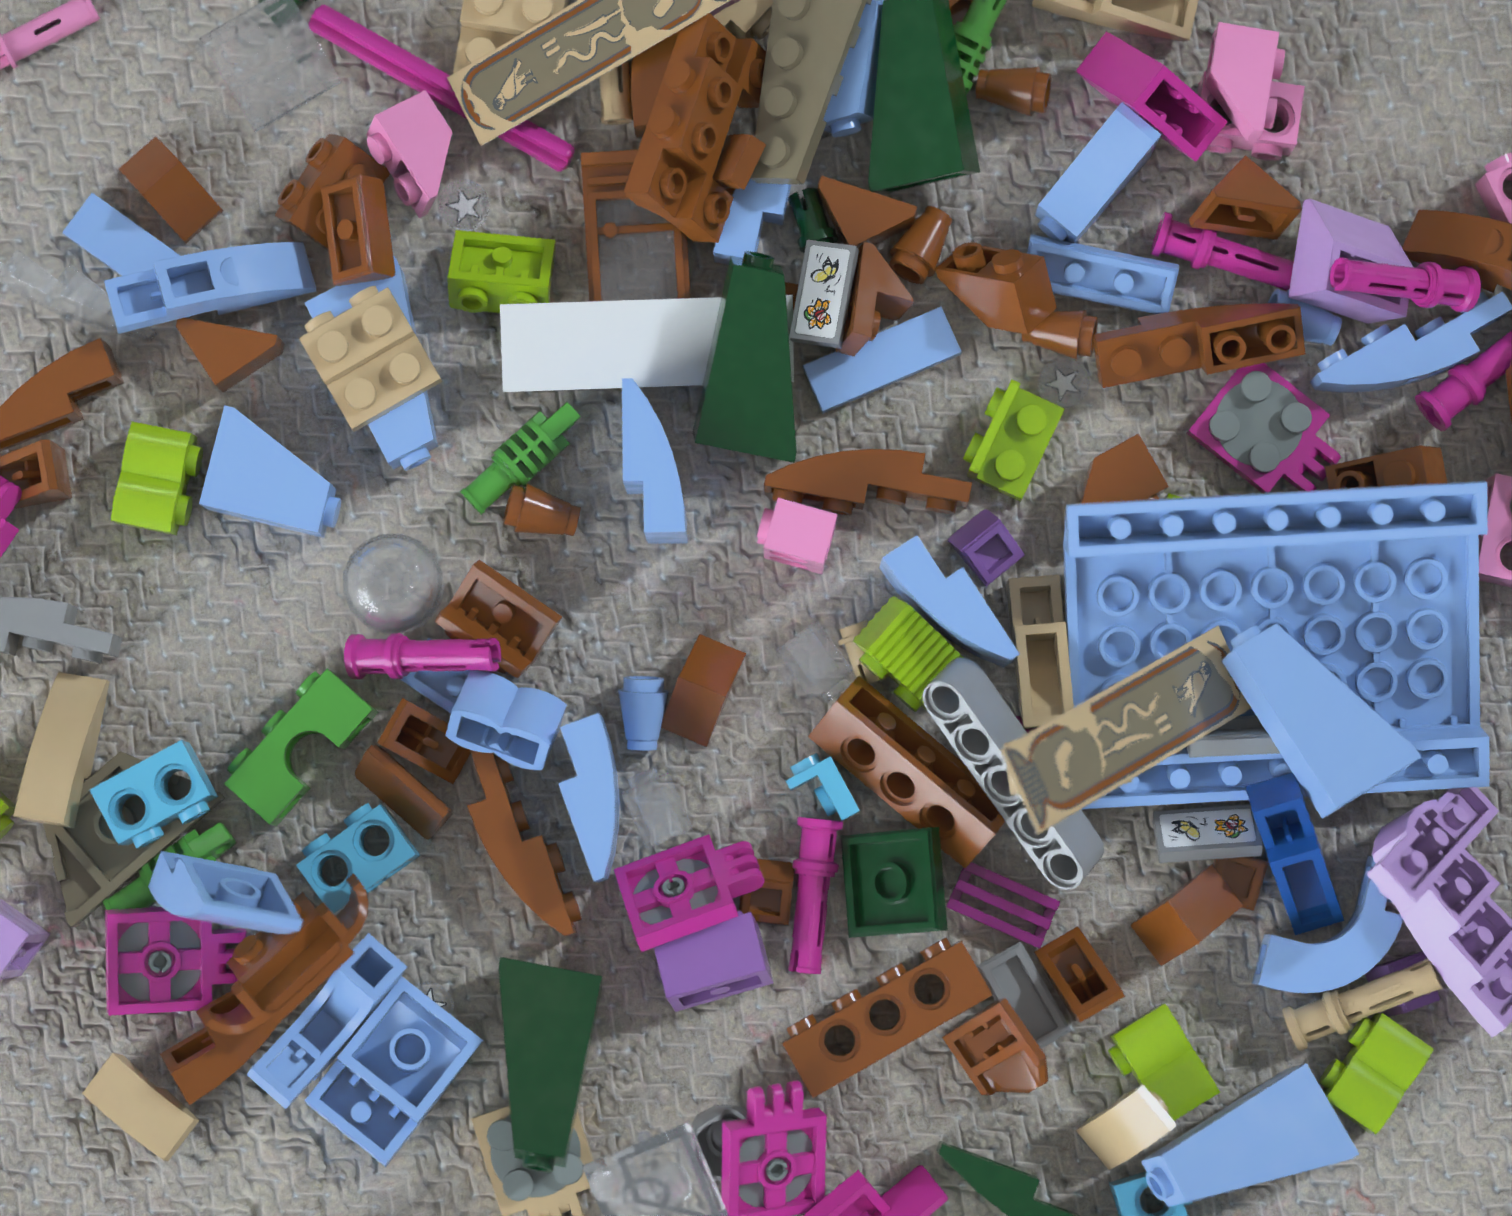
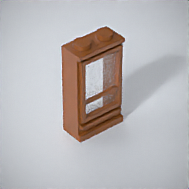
(627, 246)

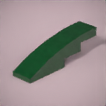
(1000, 1184)

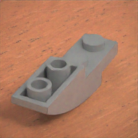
(51, 623)

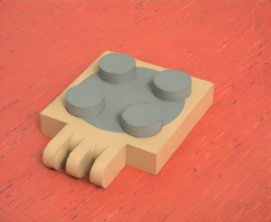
(528, 1189)

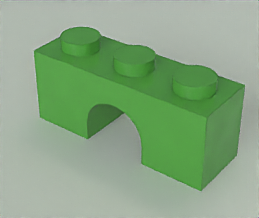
(266, 775)

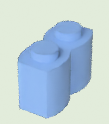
(506, 720)

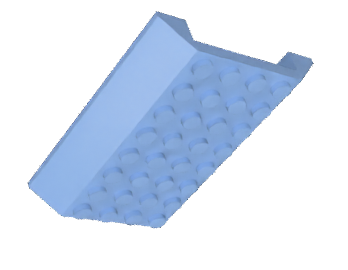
(1357, 576)

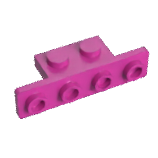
(912, 1196)

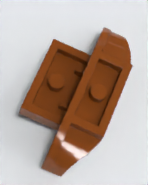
(284, 969)

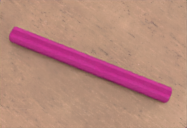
(423, 76)

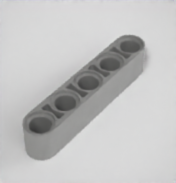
(977, 727)

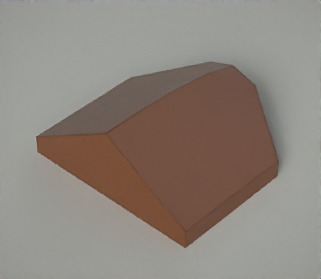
(998, 1051)

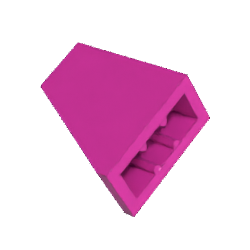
(1153, 94)

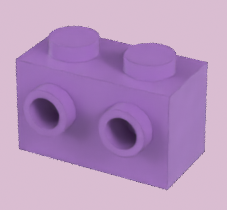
(714, 963)

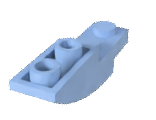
(210, 281)
(1398, 360)

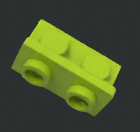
(498, 271)
(1014, 441)

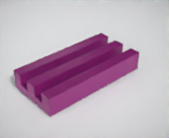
(1043, 922)

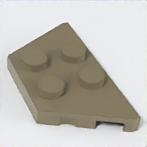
(88, 856)

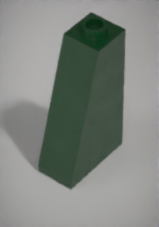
(920, 100)
(748, 370)
(547, 1046)

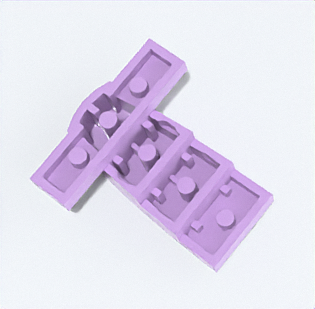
(1447, 899)

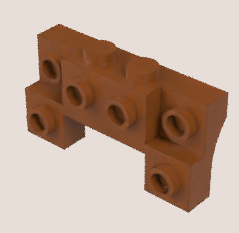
(689, 124)

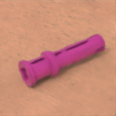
(1204, 248)
(1424, 284)
(1465, 384)
(400, 656)
(814, 868)

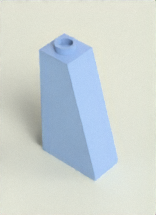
(409, 430)
(1315, 720)
(1260, 1137)

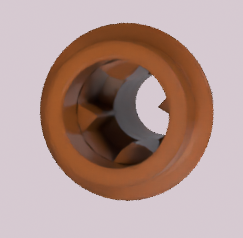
(1016, 89)
(920, 247)
(1065, 333)
(540, 512)

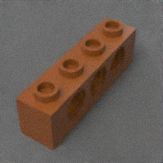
(908, 770)
(961, 991)

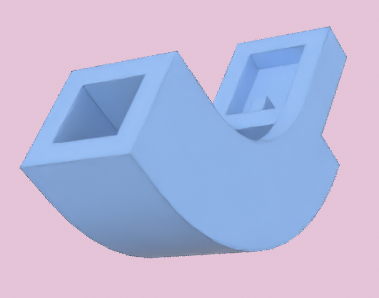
(1338, 960)
(328, 1022)

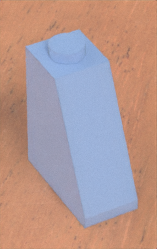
(858, 88)
(1097, 175)
(264, 481)

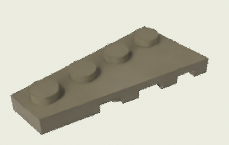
(799, 77)

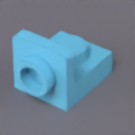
(832, 793)

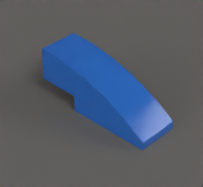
(1294, 853)

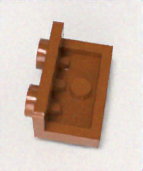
(328, 162)
(496, 608)

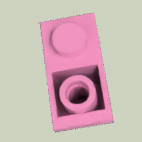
(1241, 75)
(414, 147)

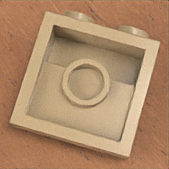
(495, 22)
(369, 357)

